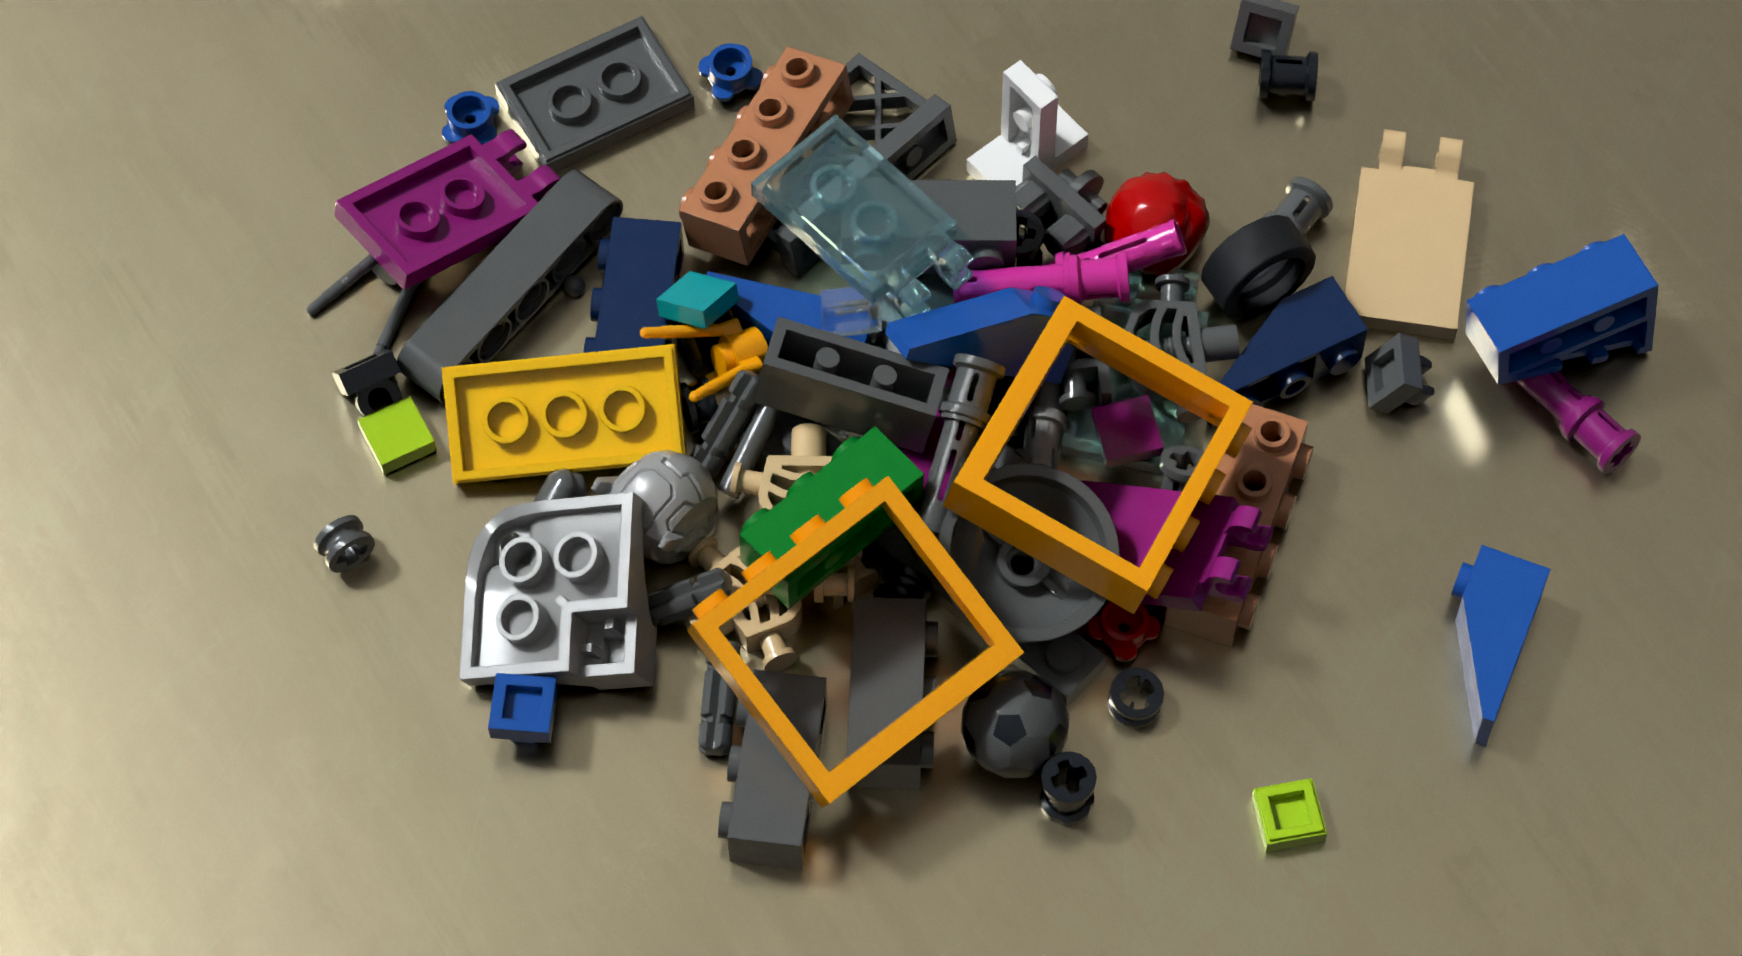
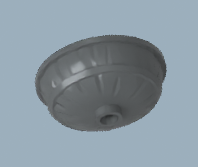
(1045, 601)

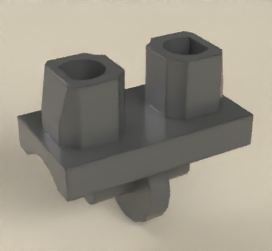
(1067, 202)

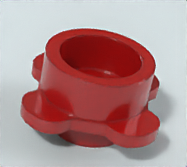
(1123, 643)

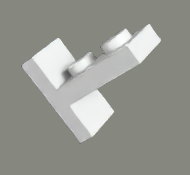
(1029, 128)

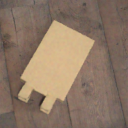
(1410, 241)

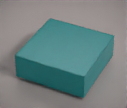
(697, 299)

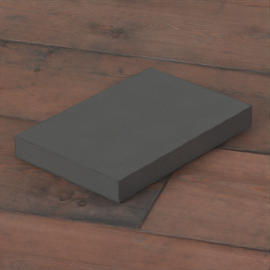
(594, 94)

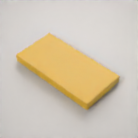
(562, 412)

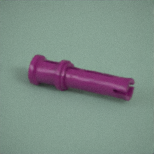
(1583, 420)

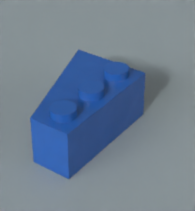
(1565, 312)

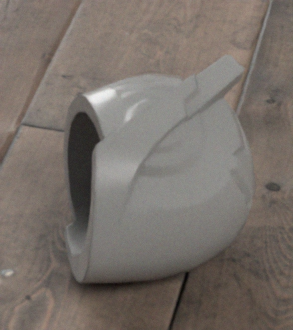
(677, 502)

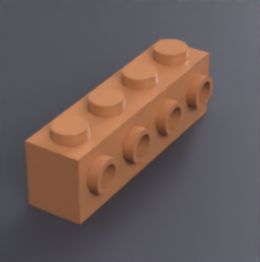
(787, 108)
(1258, 479)

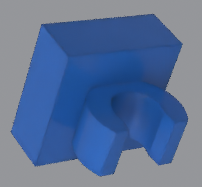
(523, 708)

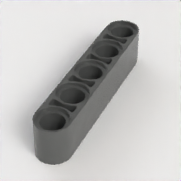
(511, 281)

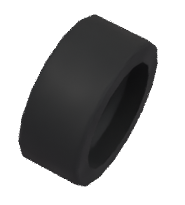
(1258, 267)

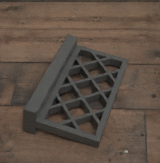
(905, 144)

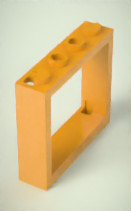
(1049, 539)
(769, 571)

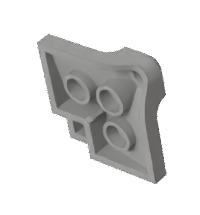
(560, 595)

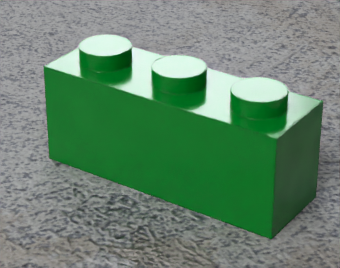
(819, 493)

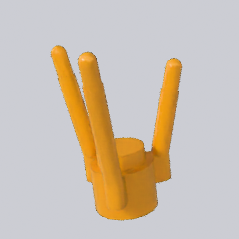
(734, 352)

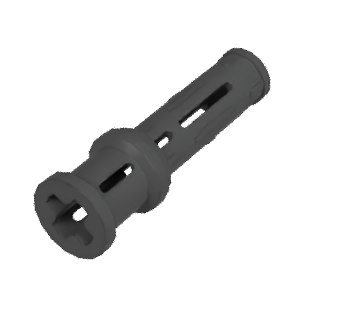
(958, 413)

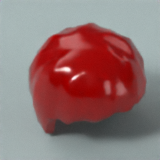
(1152, 201)

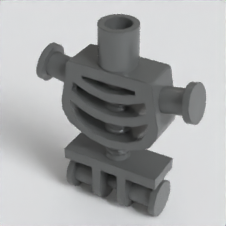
(1198, 345)

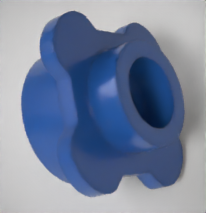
(725, 59)
(470, 106)

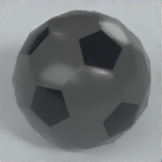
(1015, 724)

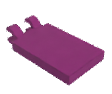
(444, 206)
(1202, 567)

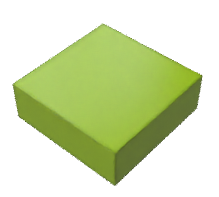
(397, 435)
(1289, 815)

